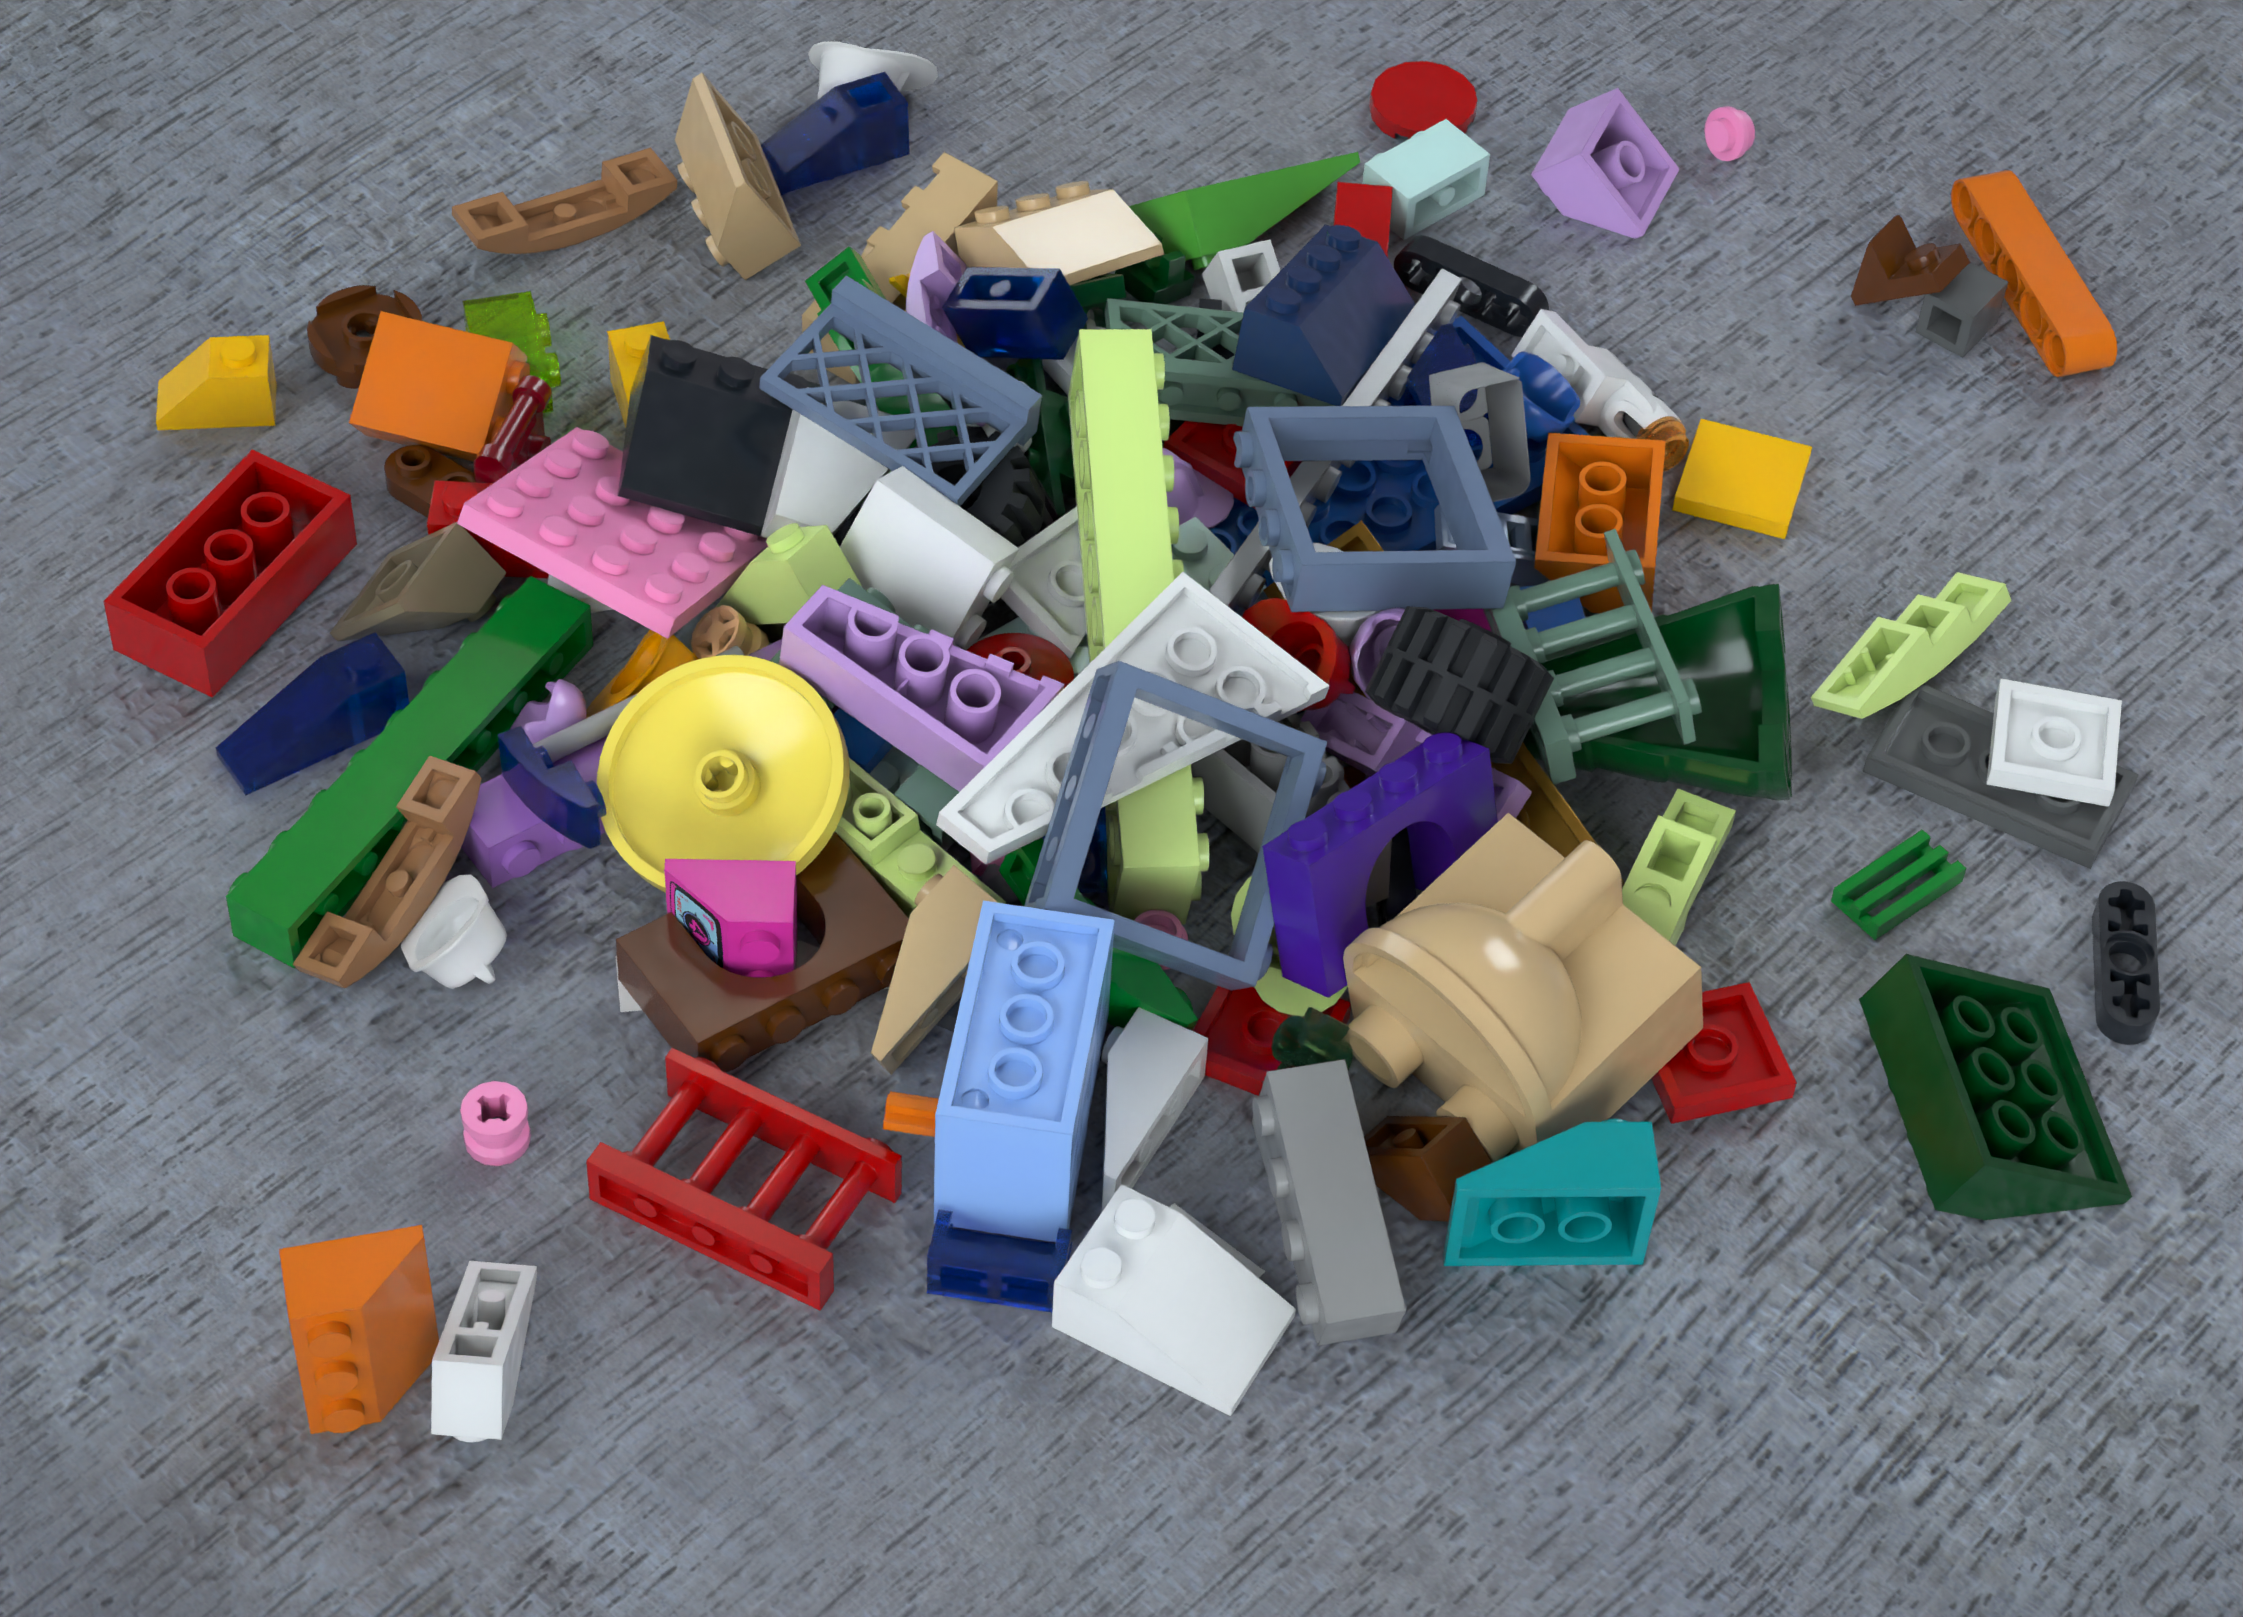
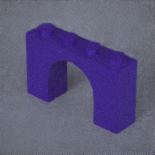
(1325, 861)

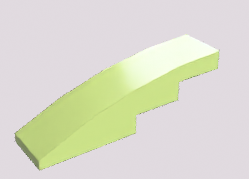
(1908, 652)

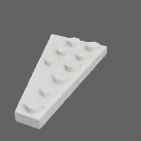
(1179, 637)

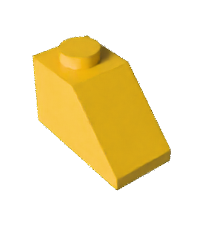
(220, 386)

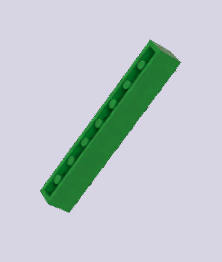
(454, 718)

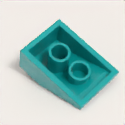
(1560, 1201)

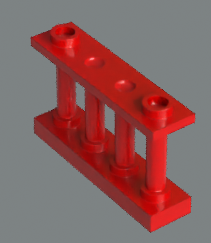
(743, 1234)

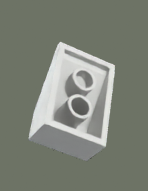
(1169, 1302)

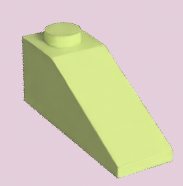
(788, 574)

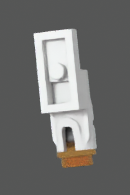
(1606, 387)

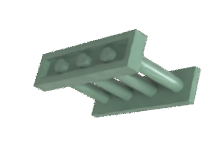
(1561, 735)

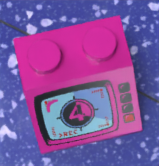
(737, 911)

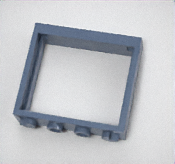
(1315, 581)
(1084, 792)

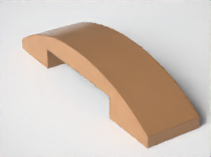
(568, 217)
(404, 883)

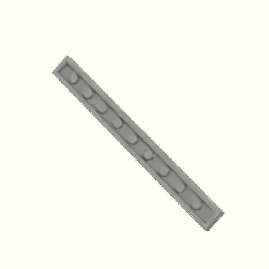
(1313, 480)

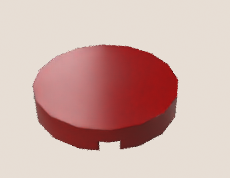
(1420, 96)

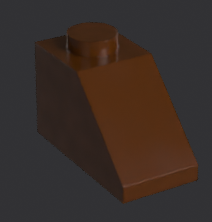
(1421, 1159)

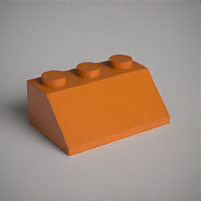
(1597, 488)
(359, 1323)

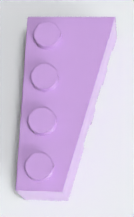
(912, 686)

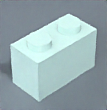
(1429, 176)

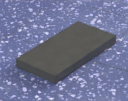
(1942, 754)

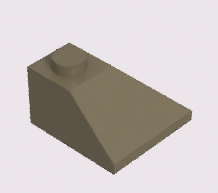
(424, 587)

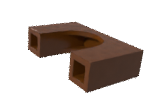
(736, 1015)

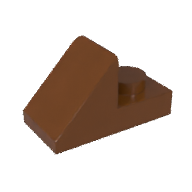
(1898, 269)

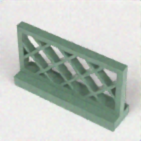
(1207, 386)

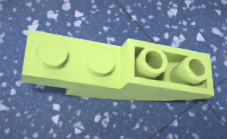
(890, 841)
(1676, 862)

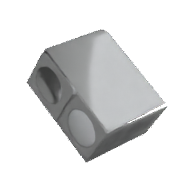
(1502, 399)

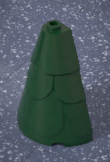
(1739, 671)

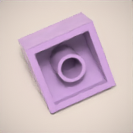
(1606, 166)

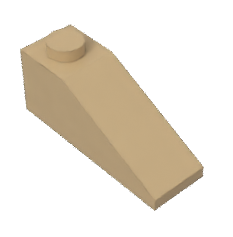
(929, 964)

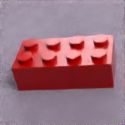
(231, 573)

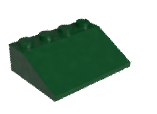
(1990, 1093)

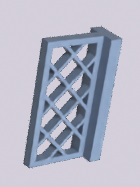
(928, 365)

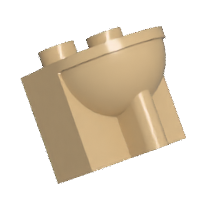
(1521, 991)

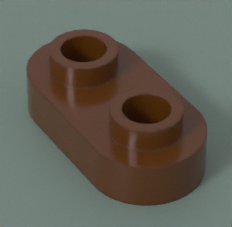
(412, 474)

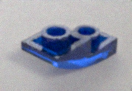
(550, 791)

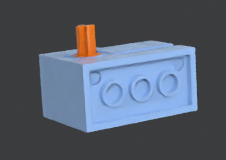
(1018, 1072)

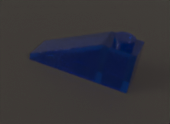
(318, 714)

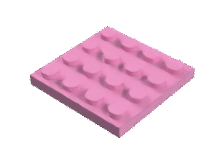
(632, 556)

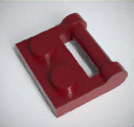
(519, 435)

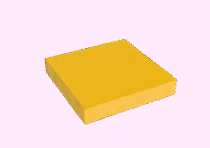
(1742, 478)

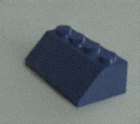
(1323, 317)

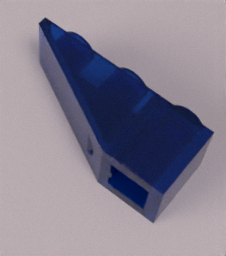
(840, 134)

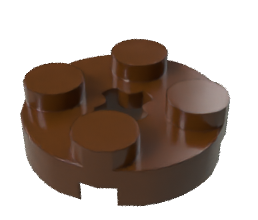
(339, 317)

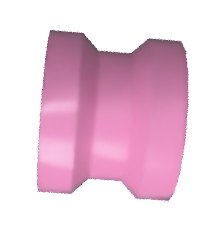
(495, 1140)

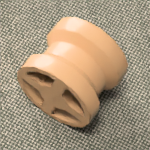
(724, 629)

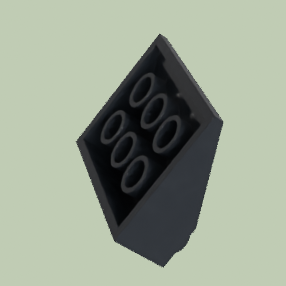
(705, 436)

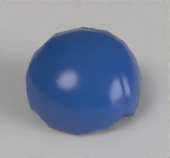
(1546, 396)

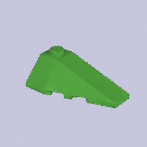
(1236, 210)

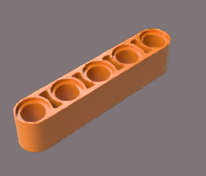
(2041, 279)

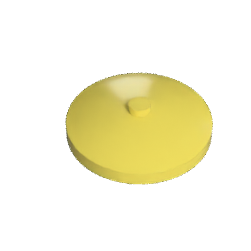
(723, 767)

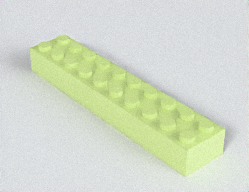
(1125, 566)

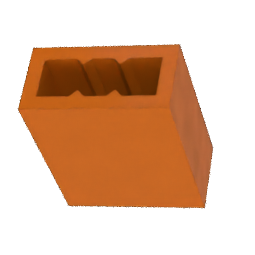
(436, 386)

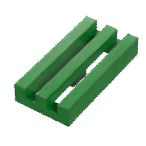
(1913, 848)

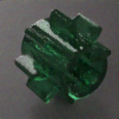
(1311, 1040)

